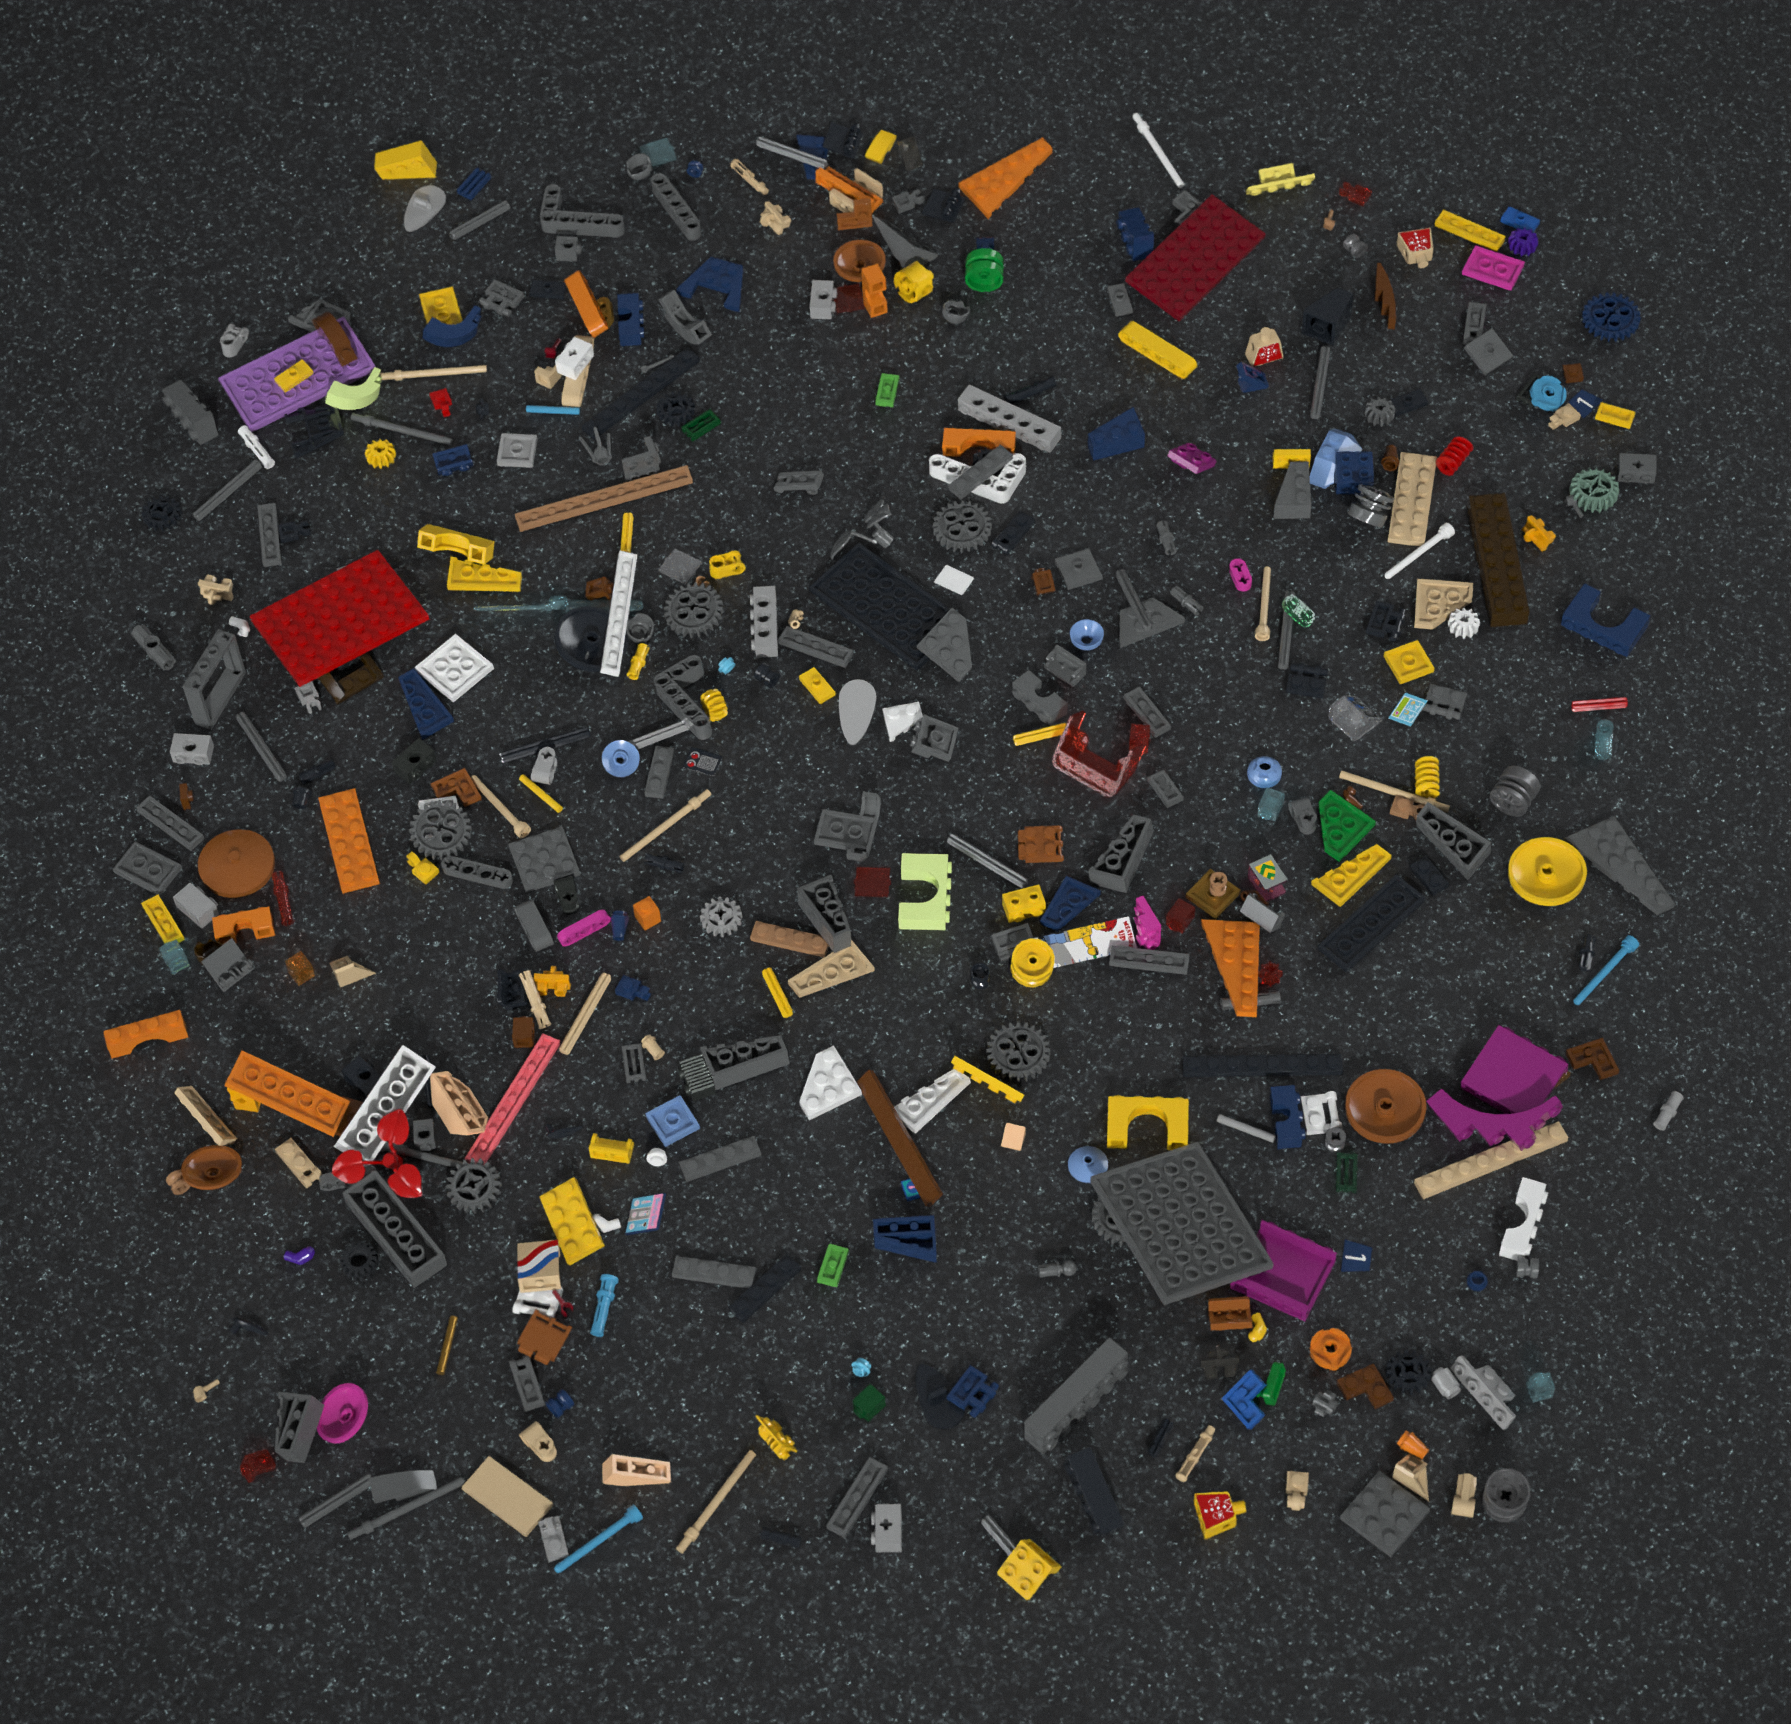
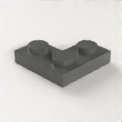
(1187, 204)

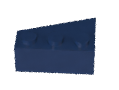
(1135, 233)
(1117, 436)
(907, 1236)

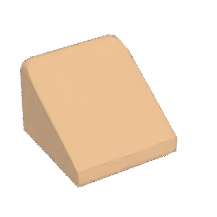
(1013, 1136)

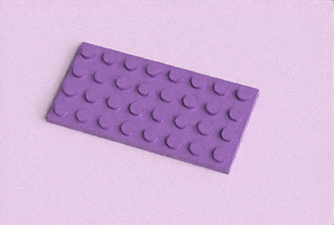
(263, 401)

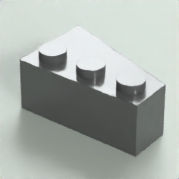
(1295, 494)
(297, 1425)

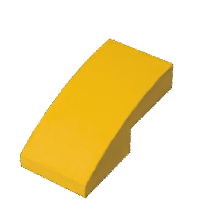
(881, 144)

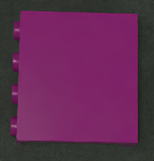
(1513, 1073)
(1296, 1275)

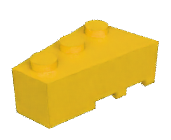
(406, 162)

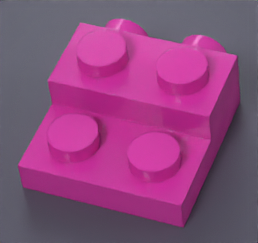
(1147, 925)

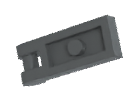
(1474, 321)
(798, 480)
(526, 1383)

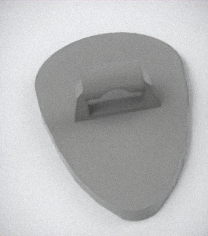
(423, 207)
(856, 709)

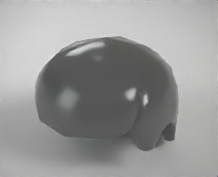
(639, 166)
(955, 311)
(640, 628)

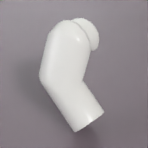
(241, 624)
(604, 1225)

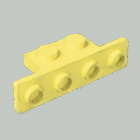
(1278, 177)

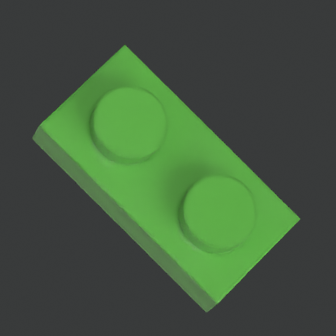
(887, 390)
(832, 1265)

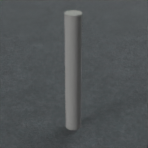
(1246, 1128)

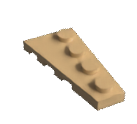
(831, 971)

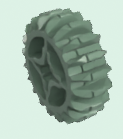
(1594, 490)

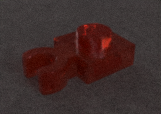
(1356, 194)

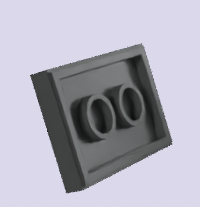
(147, 868)

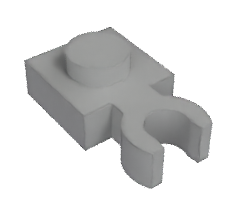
(308, 695)

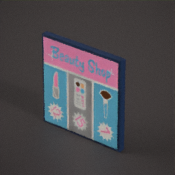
(645, 1214)

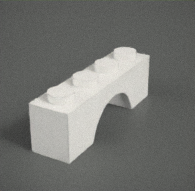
(1529, 1199)

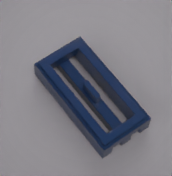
(471, 183)

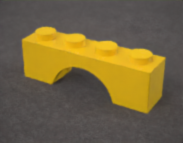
(439, 538)

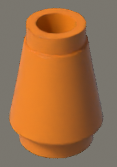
(1410, 1443)

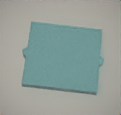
(659, 152)

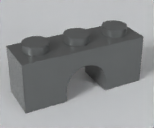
(1049, 708)

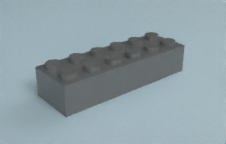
(394, 1229)
(1076, 1396)

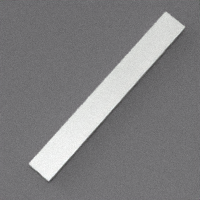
(618, 613)

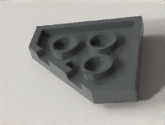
(949, 645)

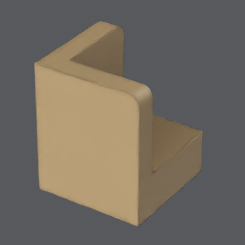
(547, 376)

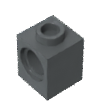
(567, 248)
(423, 1128)

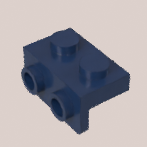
(453, 460)

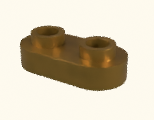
(606, 309)

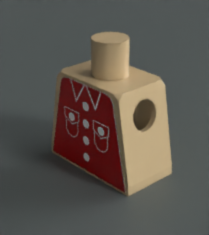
(1416, 246)
(1264, 347)

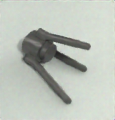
(601, 455)

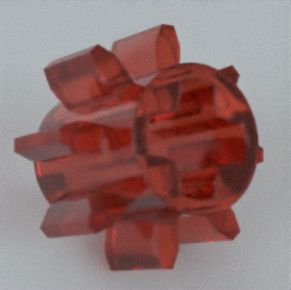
(1270, 973)

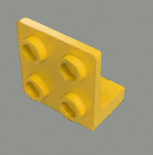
(1027, 1568)

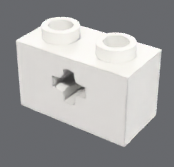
(574, 358)

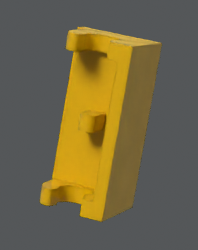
(611, 1149)

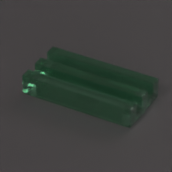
(1346, 1187)

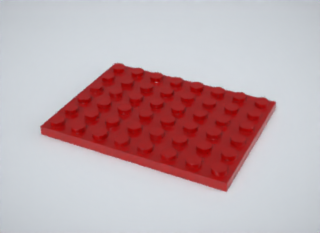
(339, 618)

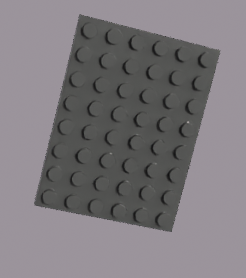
(1181, 1223)

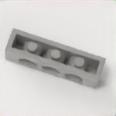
(765, 621)

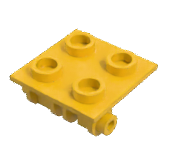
(772, 1435)

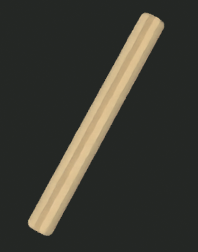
(585, 1013)

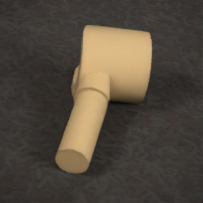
(199, 1391)

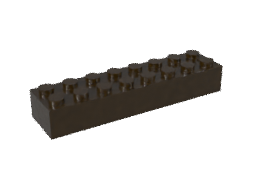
(1498, 560)

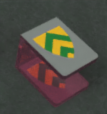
(1267, 878)

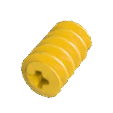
(1427, 777)

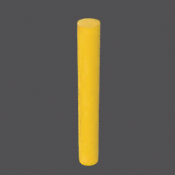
(539, 792)

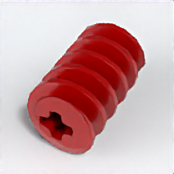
(1454, 455)

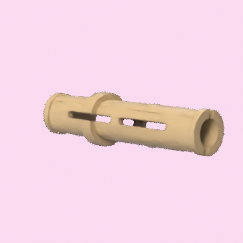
(538, 1007)

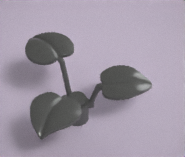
(880, 535)

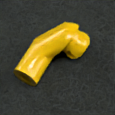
(1259, 1330)

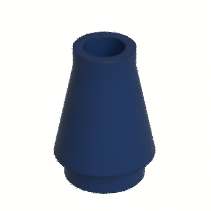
(619, 924)

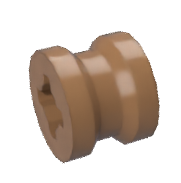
(177, 1182)

